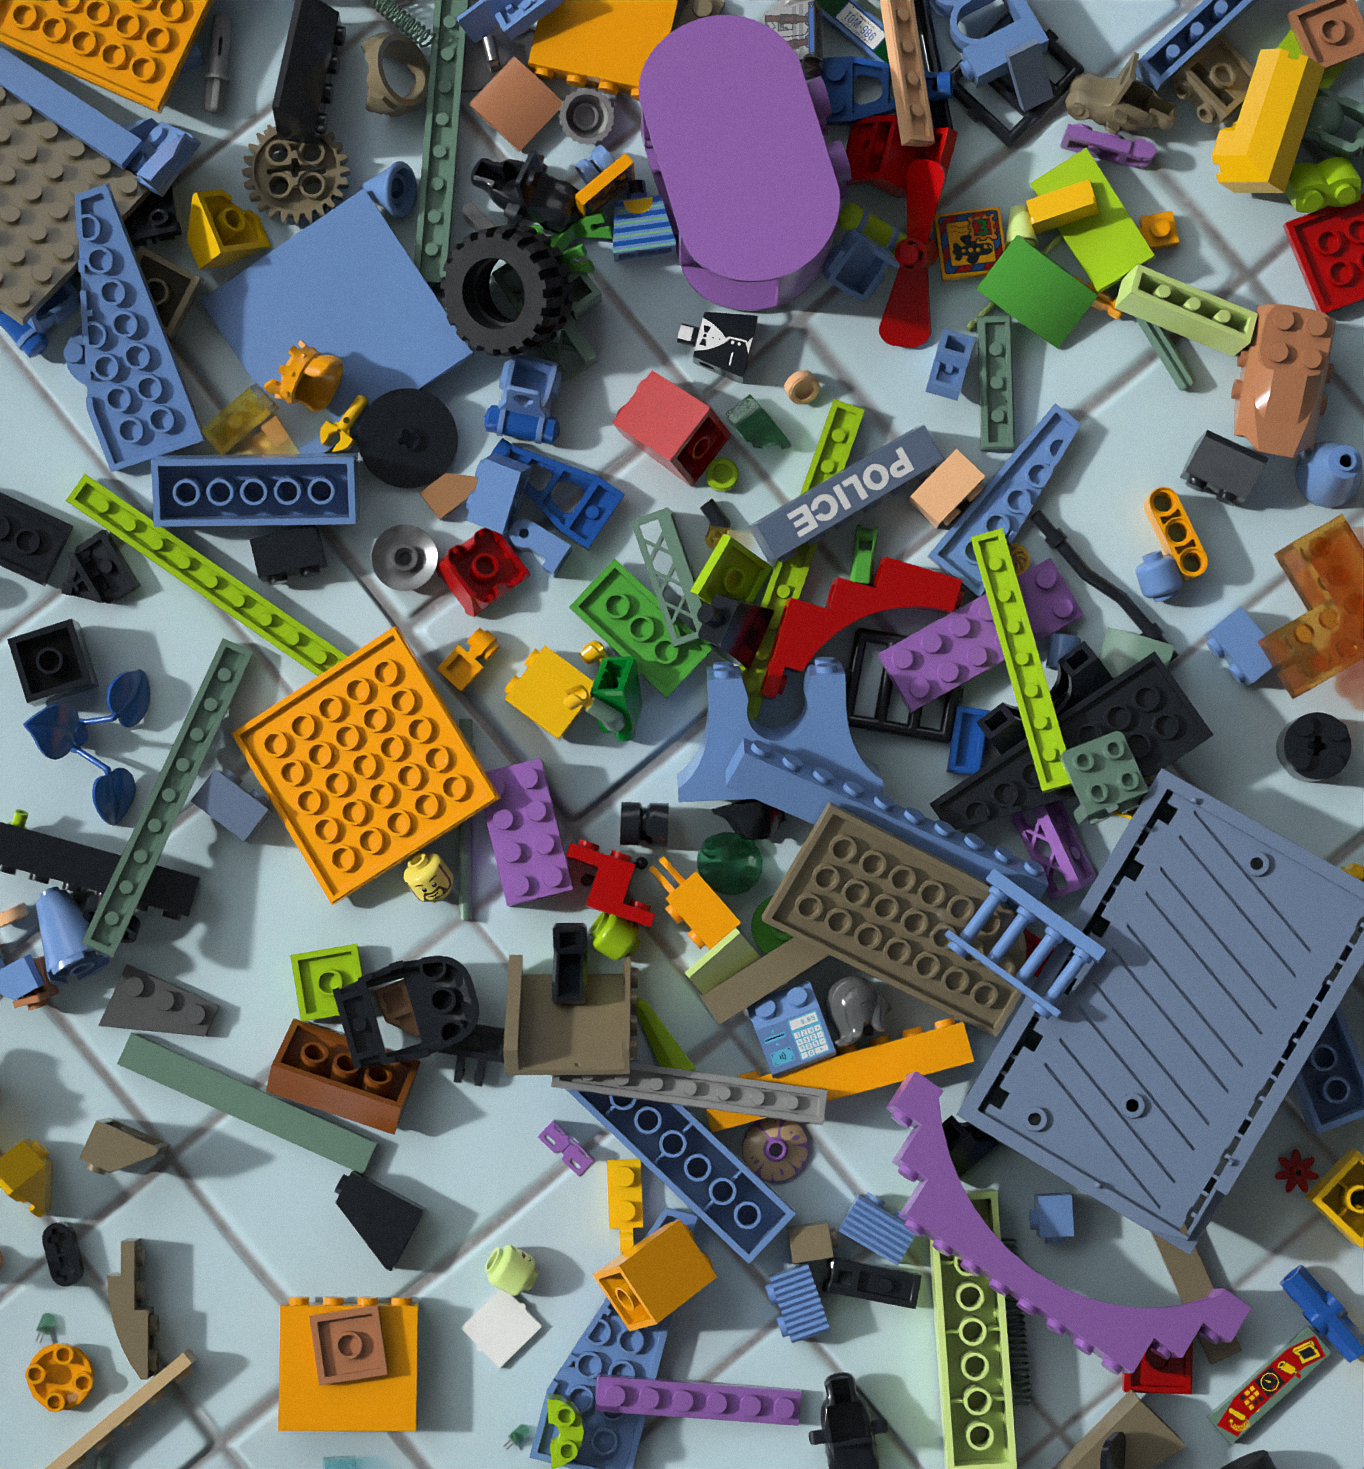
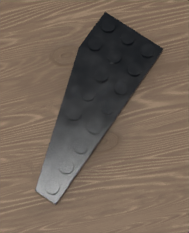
(1139, 703)

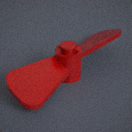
(907, 312)

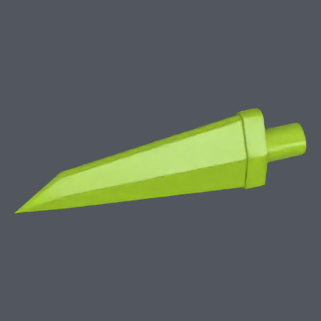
(662, 1042)

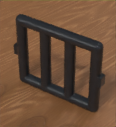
(978, 112)
(880, 722)

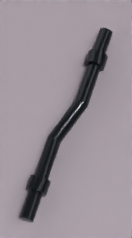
(1057, 540)

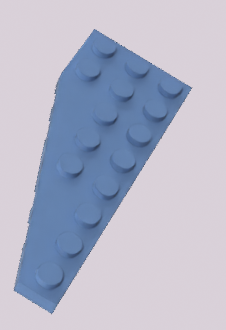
(130, 368)
(607, 1349)

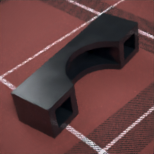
(1077, 678)

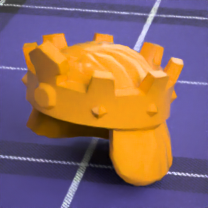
(307, 378)

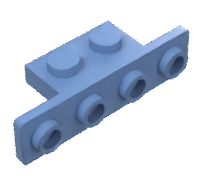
(512, 15)

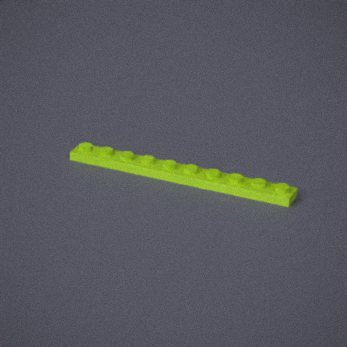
(790, 575)
(204, 576)

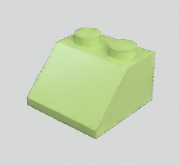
(722, 962)

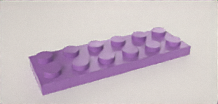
(968, 641)

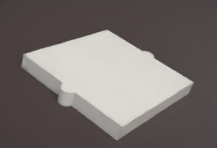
(501, 1327)

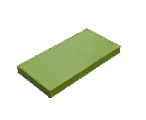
(1104, 243)

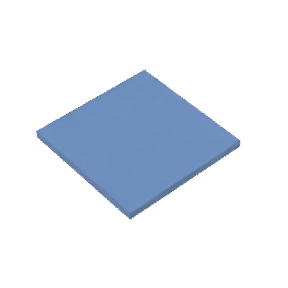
(348, 295)

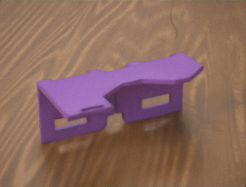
(571, 1151)

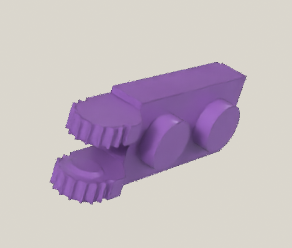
(1108, 146)

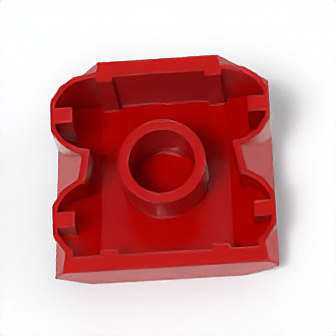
(481, 570)

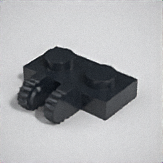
(483, 1044)

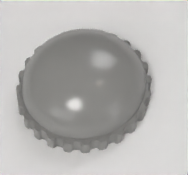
(586, 116)

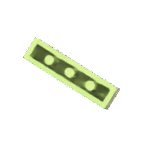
(1186, 310)

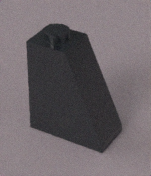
(378, 1215)

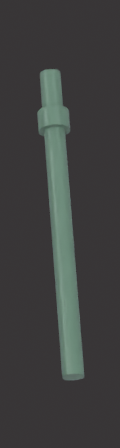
(465, 847)

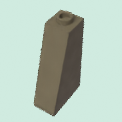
(1146, 1434)

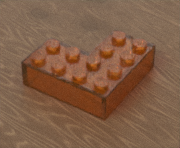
(1329, 579)

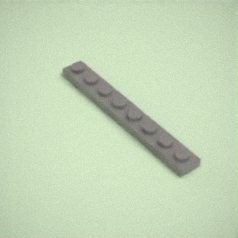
(705, 1092)

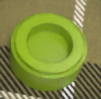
(722, 474)

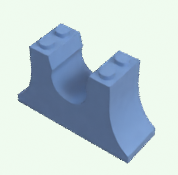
(816, 736)

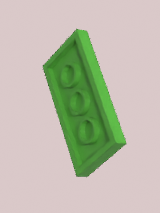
(633, 625)

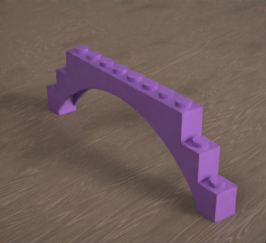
(947, 1216)

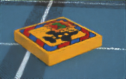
(605, 186)
(968, 242)

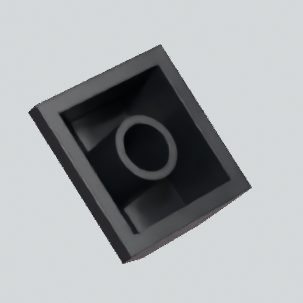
(1223, 468)

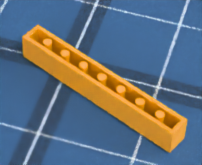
(869, 1067)

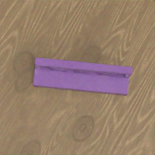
(1067, 850)

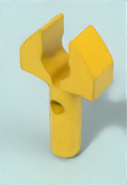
(344, 426)

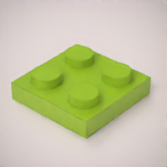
(731, 572)
(319, 973)

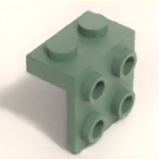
(1104, 777)

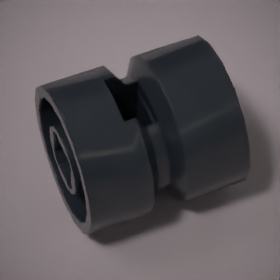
(644, 824)

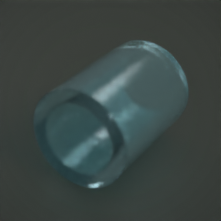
(339, 1462)

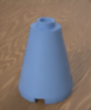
(1329, 474)
(61, 935)

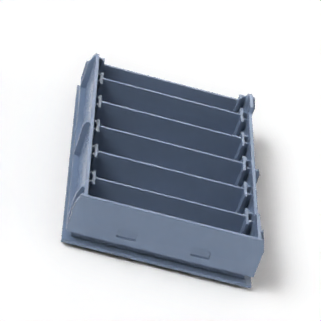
(1181, 1013)

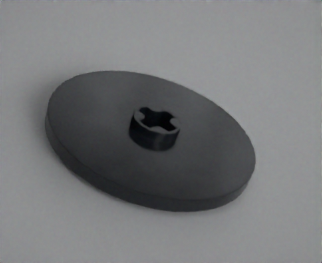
(397, 462)

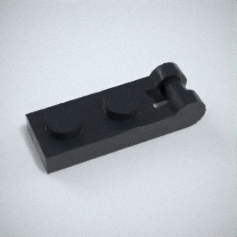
(873, 1283)

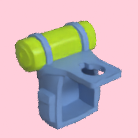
(863, 253)

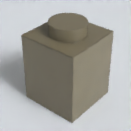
(811, 1241)

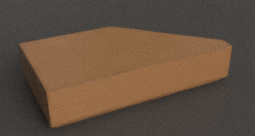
(448, 493)
(397, 1006)

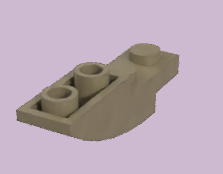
(132, 1323)

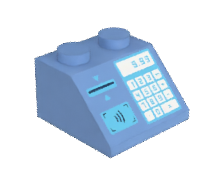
(791, 1029)

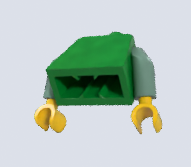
(614, 694)

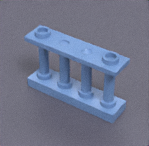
(1056, 931)

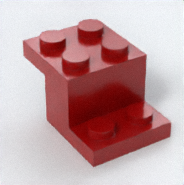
(881, 161)
(611, 883)

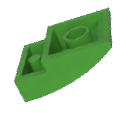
(1037, 291)

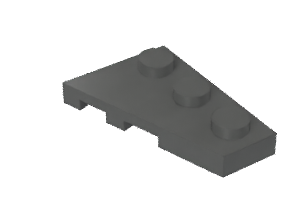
(157, 1006)

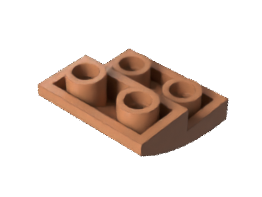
(516, 104)

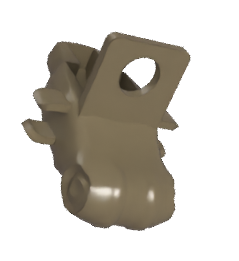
(1119, 101)

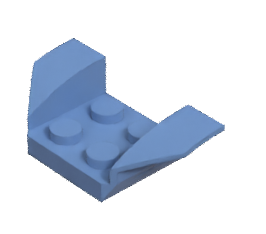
(162, 155)

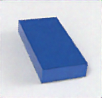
(967, 741)

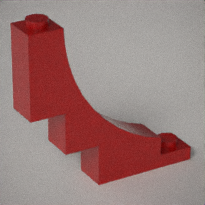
(808, 626)

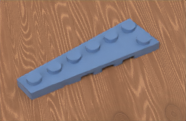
(1006, 497)

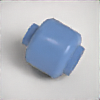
(1159, 576)

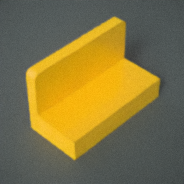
(1062, 206)

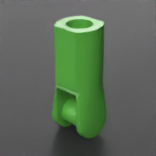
(864, 560)

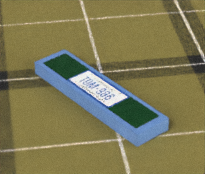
(857, 27)

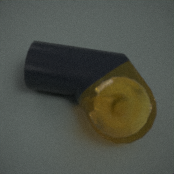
(718, 524)

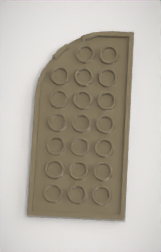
(888, 914)

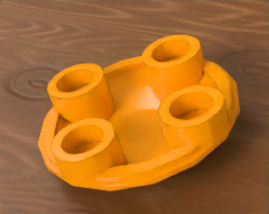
(60, 1376)

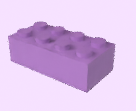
(526, 835)

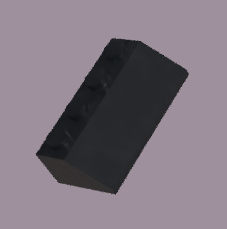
(307, 72)

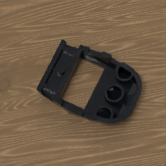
(441, 1003)

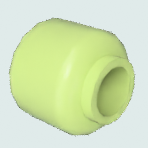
(511, 1270)

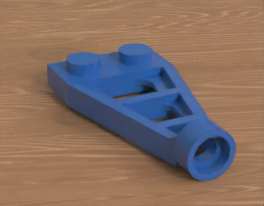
(839, 80)
(592, 511)

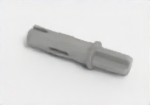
(218, 65)

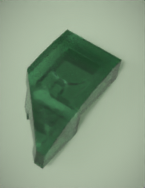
(756, 425)

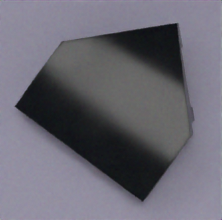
(99, 571)

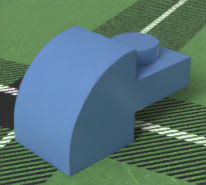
(950, 364)

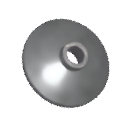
(400, 541)

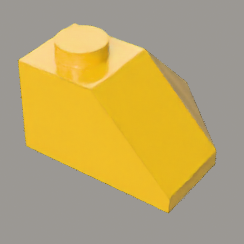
(222, 231)
(28, 1175)

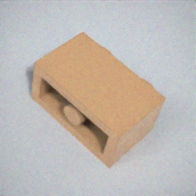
(947, 489)

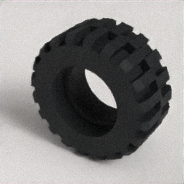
(470, 297)

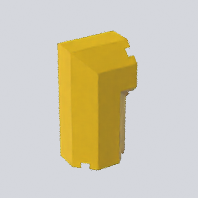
(1265, 140)

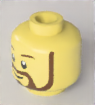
(428, 877)

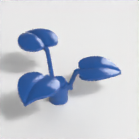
(60, 730)

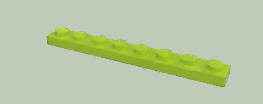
(1021, 658)

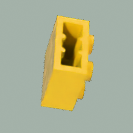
(542, 690)

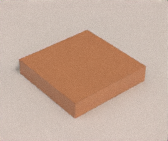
(1329, 31)
(348, 1344)

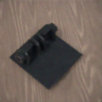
(154, 219)

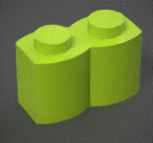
(1327, 183)

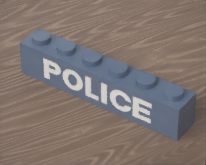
(846, 493)

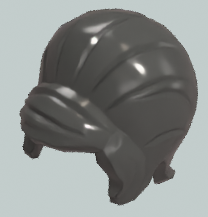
(855, 1009)

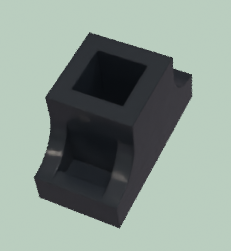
(966, 1144)

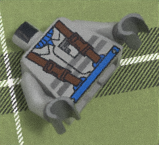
(801, 27)

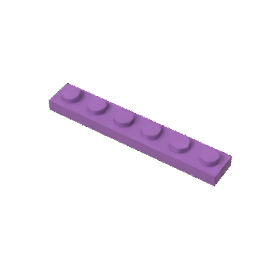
(697, 1400)

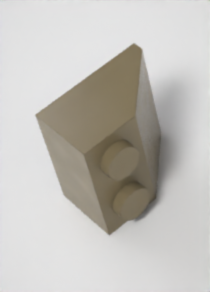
(117, 1146)

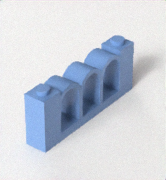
(985, 57)

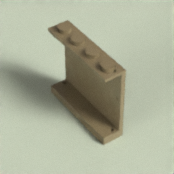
(570, 1037)

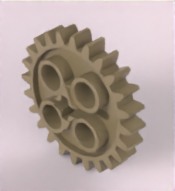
(295, 201)

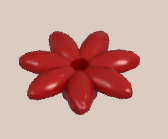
(1290, 1174)

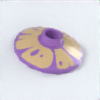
(762, 1162)

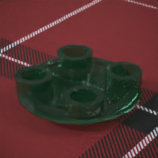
(729, 863)

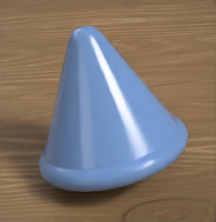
(394, 189)

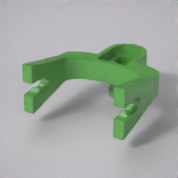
(579, 228)

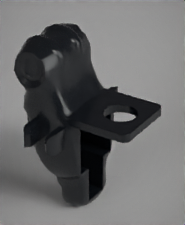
(527, 191)
(847, 1426)

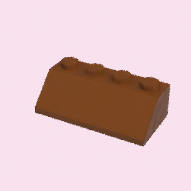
(319, 1072)

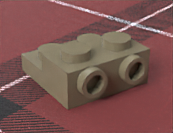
(1214, 81)

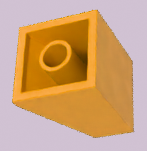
(655, 1276)

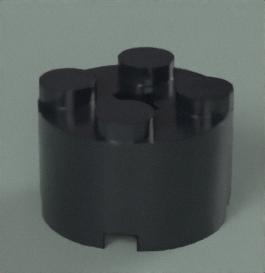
(1329, 735)

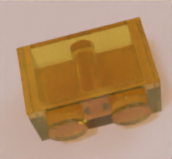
(239, 419)

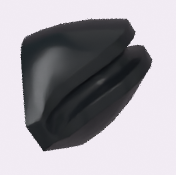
(751, 818)

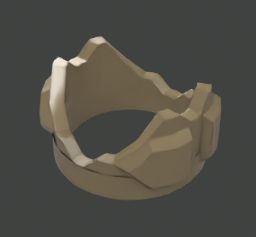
(381, 96)

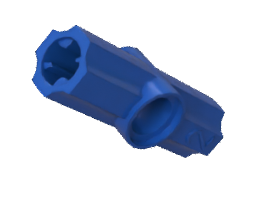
(1324, 1313)

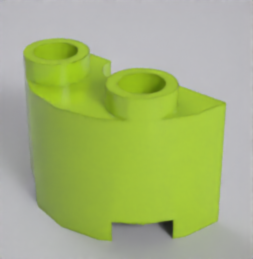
(571, 1429)

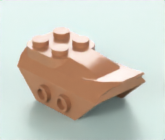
(1283, 379)

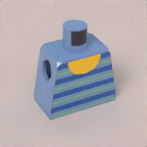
(641, 225)

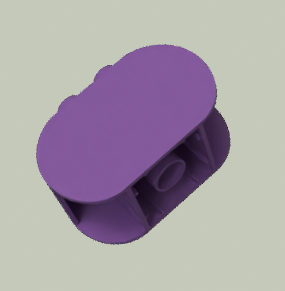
(742, 161)

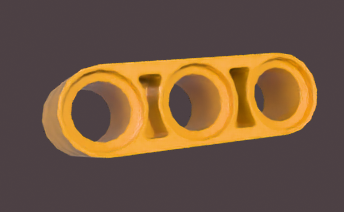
(1176, 517)

